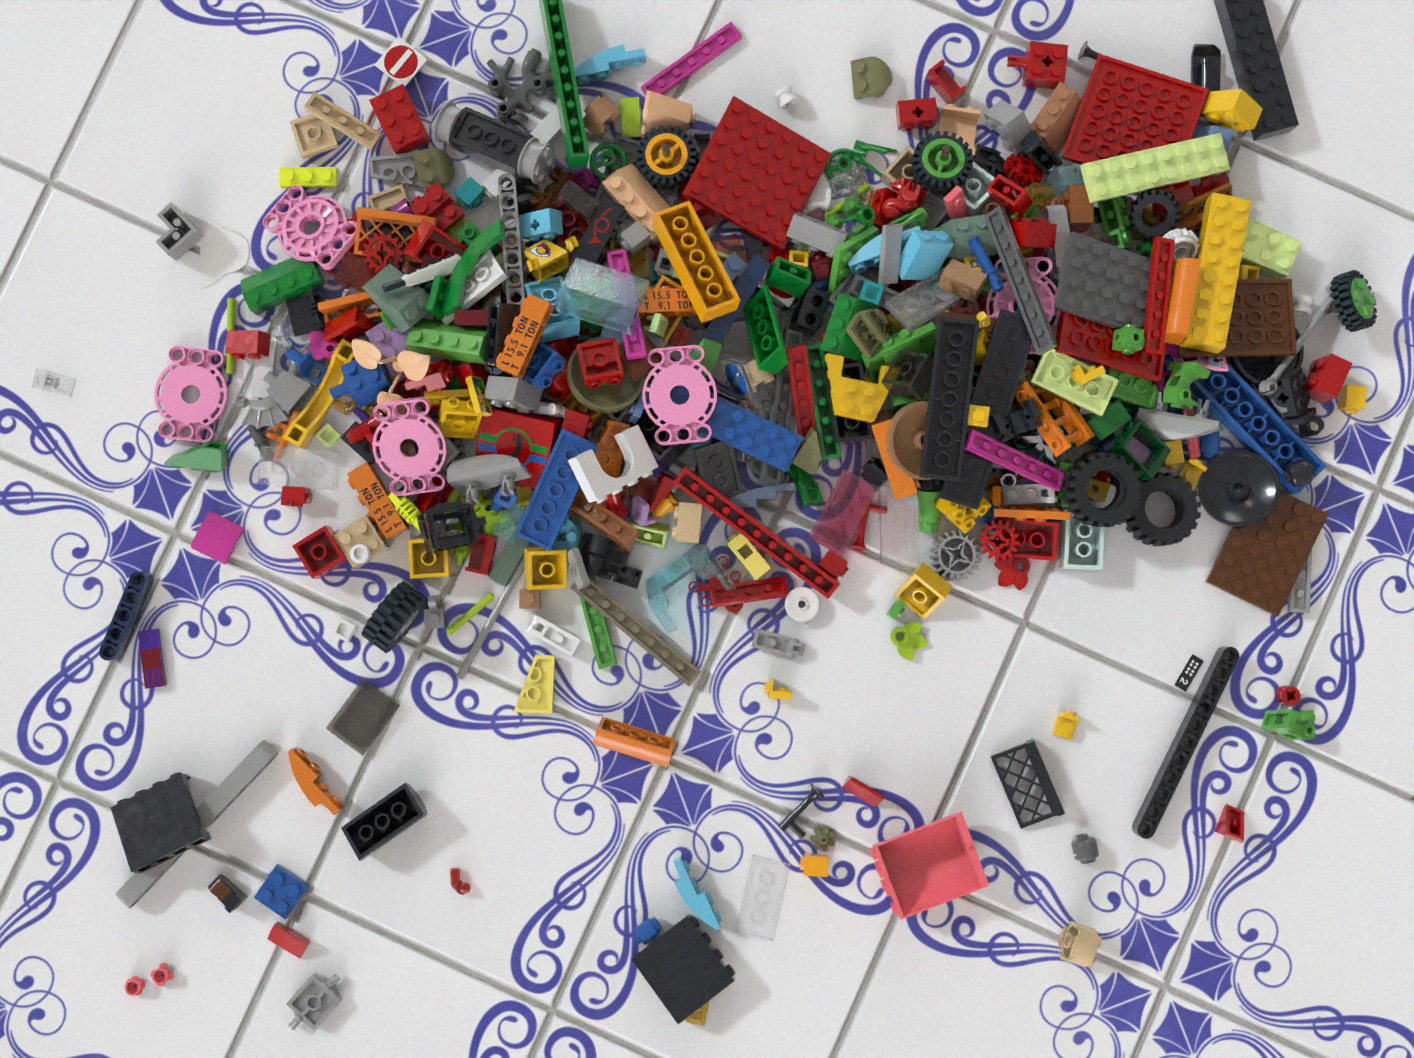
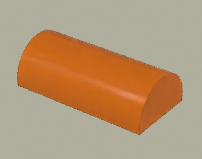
(1181, 299)
(634, 741)

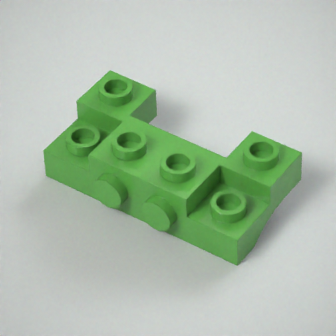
(1116, 221)
(919, 341)

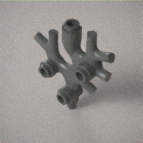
(519, 95)

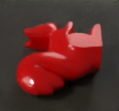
(906, 199)

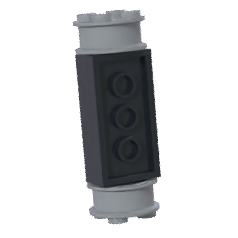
(493, 142)

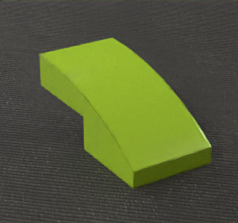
(630, 117)

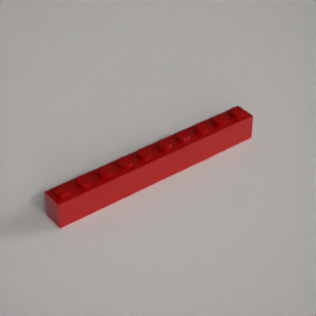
(756, 531)

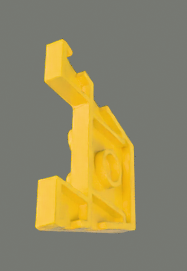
(854, 397)

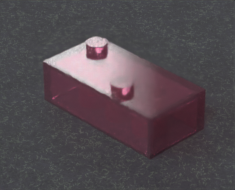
(843, 512)

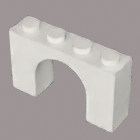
(638, 463)

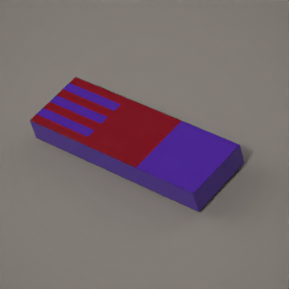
(152, 658)

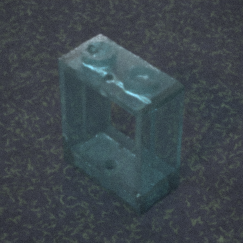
(1064, 176)

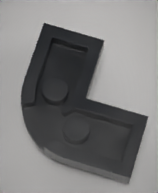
(990, 159)

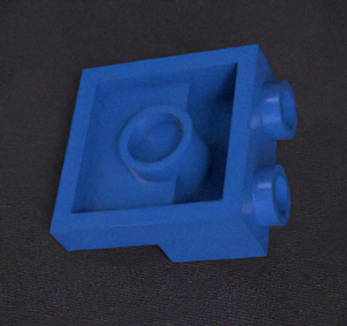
(543, 366)

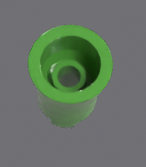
(927, 513)

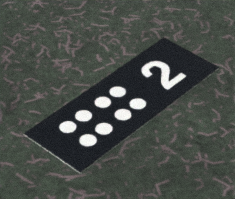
(1188, 672)

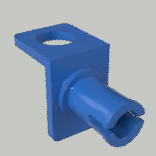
(306, 364)
(501, 501)

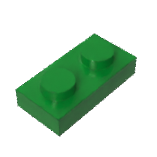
(436, 298)

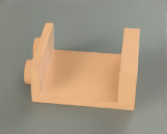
(960, 121)

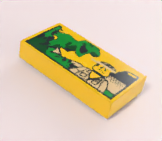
(476, 390)

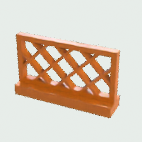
(391, 218)

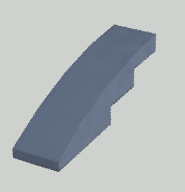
(749, 498)

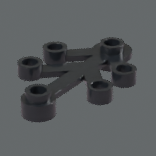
(1033, 452)

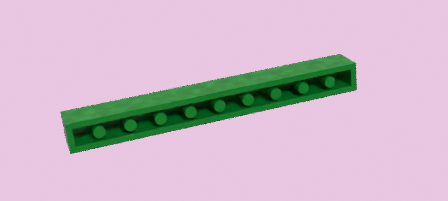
(564, 83)

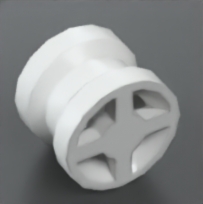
(785, 97)
(1303, 305)

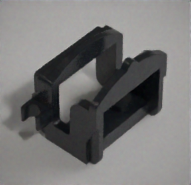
(444, 511)

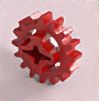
(1022, 170)
(375, 252)
(997, 550)

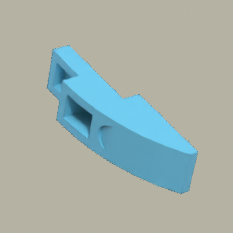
(614, 58)
(869, 254)
(698, 901)

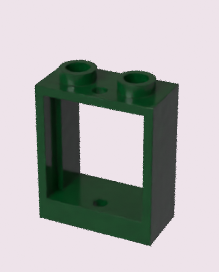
(1158, 448)

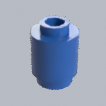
(1210, 445)
(647, 931)

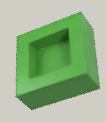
(896, 609)

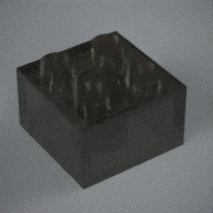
(909, 375)

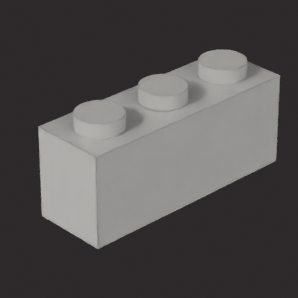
(816, 234)

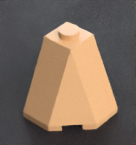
(665, 111)

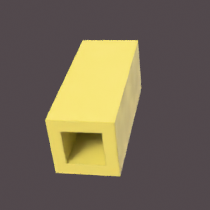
(748, 555)

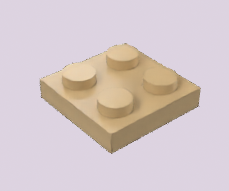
(313, 135)

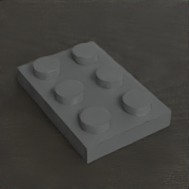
(719, 467)

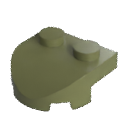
(870, 77)
(433, 167)
(868, 330)

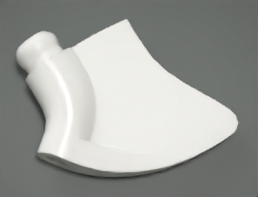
(820, 196)

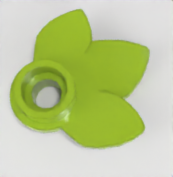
(491, 516)
(911, 639)

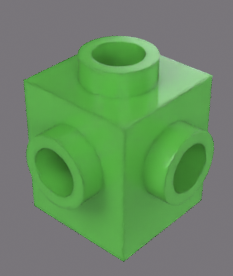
(1128, 339)

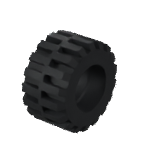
(1155, 196)

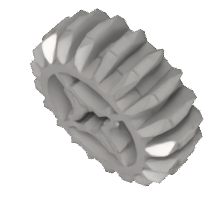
(950, 562)

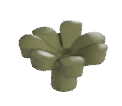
(820, 834)

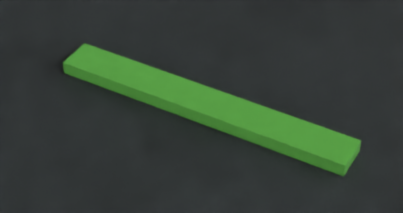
(598, 629)

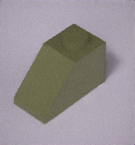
(808, 454)

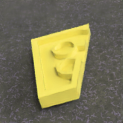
(539, 687)

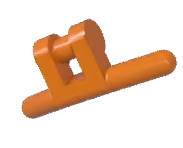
(272, 433)

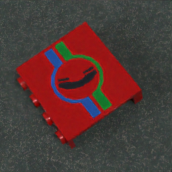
(520, 436)

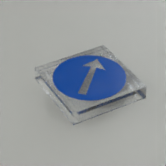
(739, 377)

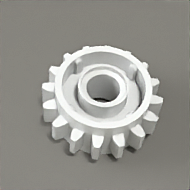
(1185, 243)

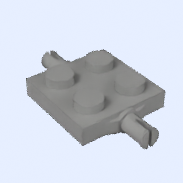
(314, 1001)

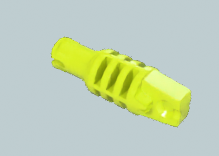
(406, 509)

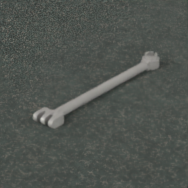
(1270, 385)

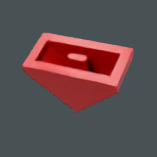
(1231, 823)

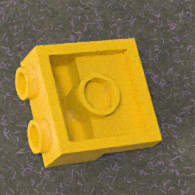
(458, 418)

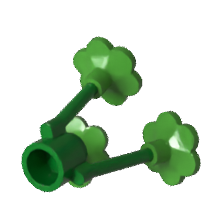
(854, 210)

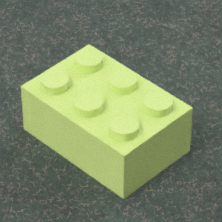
(1269, 250)

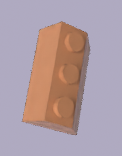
(1057, 116)

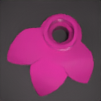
(319, 346)

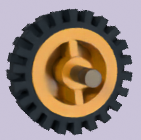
(666, 156)

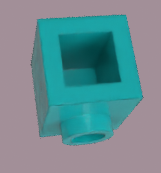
(470, 194)

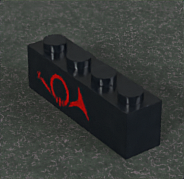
(601, 232)

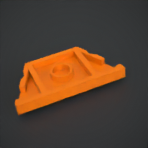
(1038, 512)

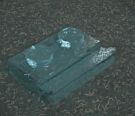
(508, 523)

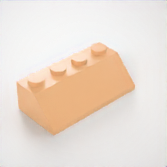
(634, 192)

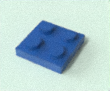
(281, 891)

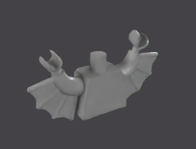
(285, 392)

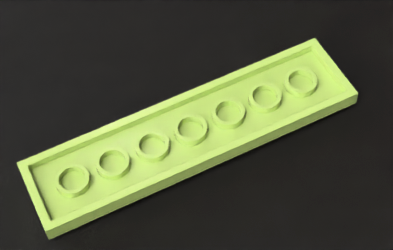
(1155, 167)

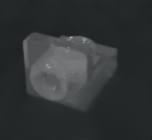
(281, 326)

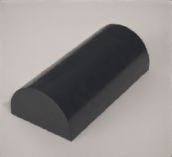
(846, 429)
(384, 821)

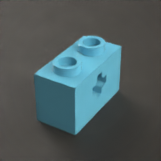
(541, 224)

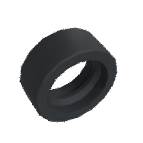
(524, 186)

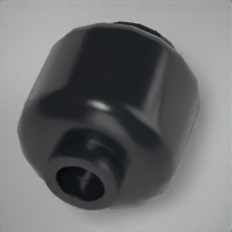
(1299, 473)

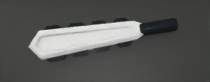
(425, 273)

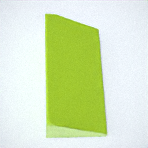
(652, 534)

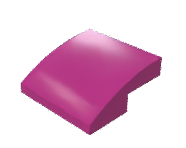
(217, 537)

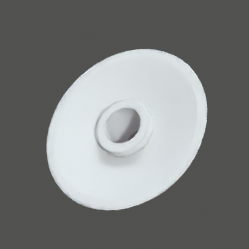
(811, 604)

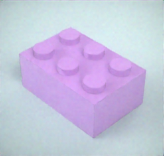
(389, 343)

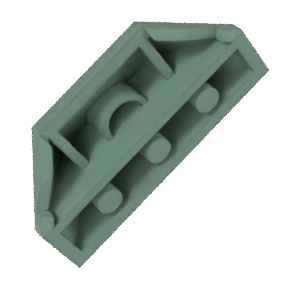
(963, 230)

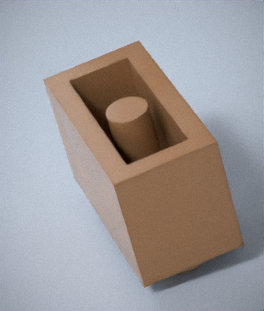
(962, 280)

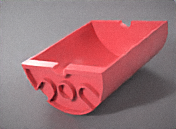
(929, 865)

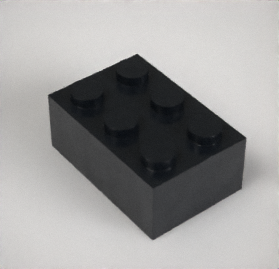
(664, 453)

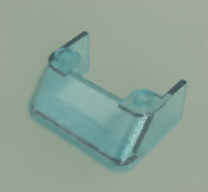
(696, 559)

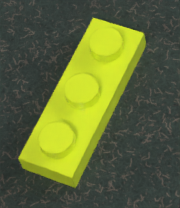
(308, 177)

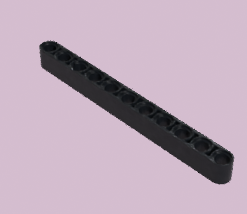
(1193, 736)

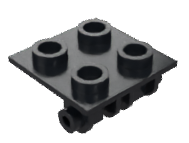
(305, 313)

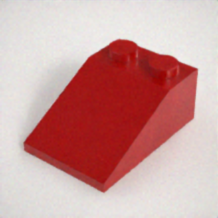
(432, 243)
(1037, 539)

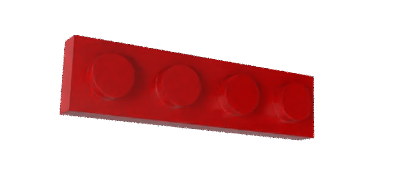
(749, 592)

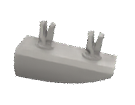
(1175, 426)
(484, 472)

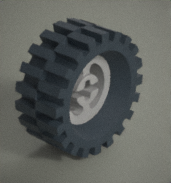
(394, 617)

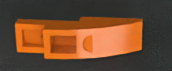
(307, 778)

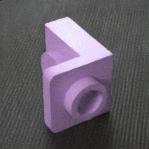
(640, 512)

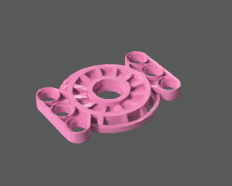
(301, 212)
(1005, 299)
(679, 374)
(205, 408)
(410, 427)

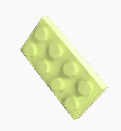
(1054, 376)

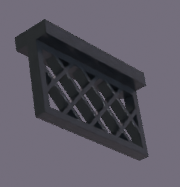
(1043, 778)

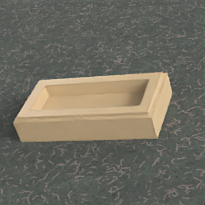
(388, 198)

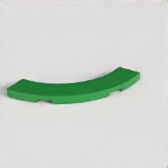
(465, 266)
(806, 486)

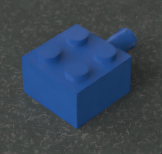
(362, 383)

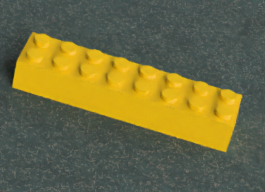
(1220, 255)

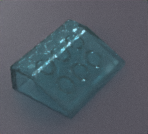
(601, 295)

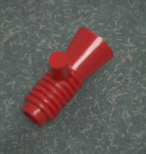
(365, 429)

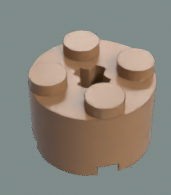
(600, 114)

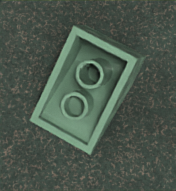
(402, 305)

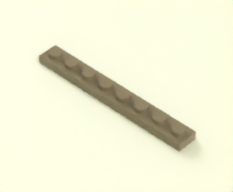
(638, 632)

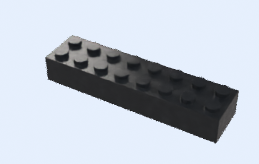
(1257, 64)
(949, 398)

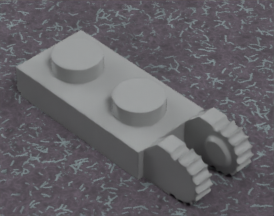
(441, 529)

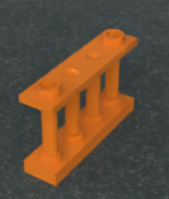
(1066, 415)

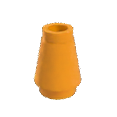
(665, 506)

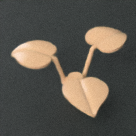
(408, 362)

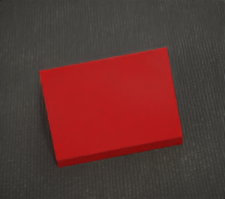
(347, 326)

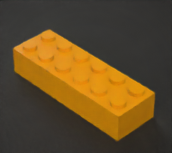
(695, 261)

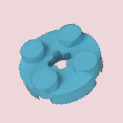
(572, 535)

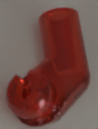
(460, 887)

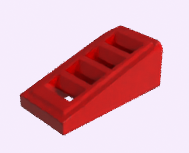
(665, 486)

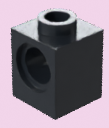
(874, 472)

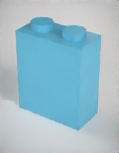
(924, 254)

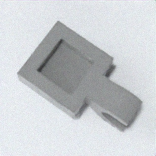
(434, 616)

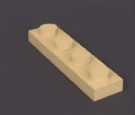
(342, 121)

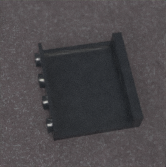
(158, 823)
(684, 968)

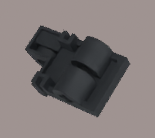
(1296, 399)
(607, 559)

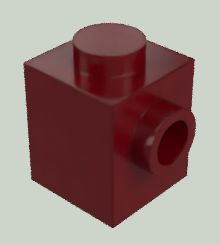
(820, 265)

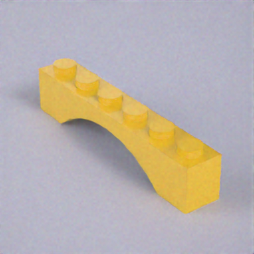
(310, 418)

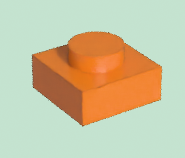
(996, 496)

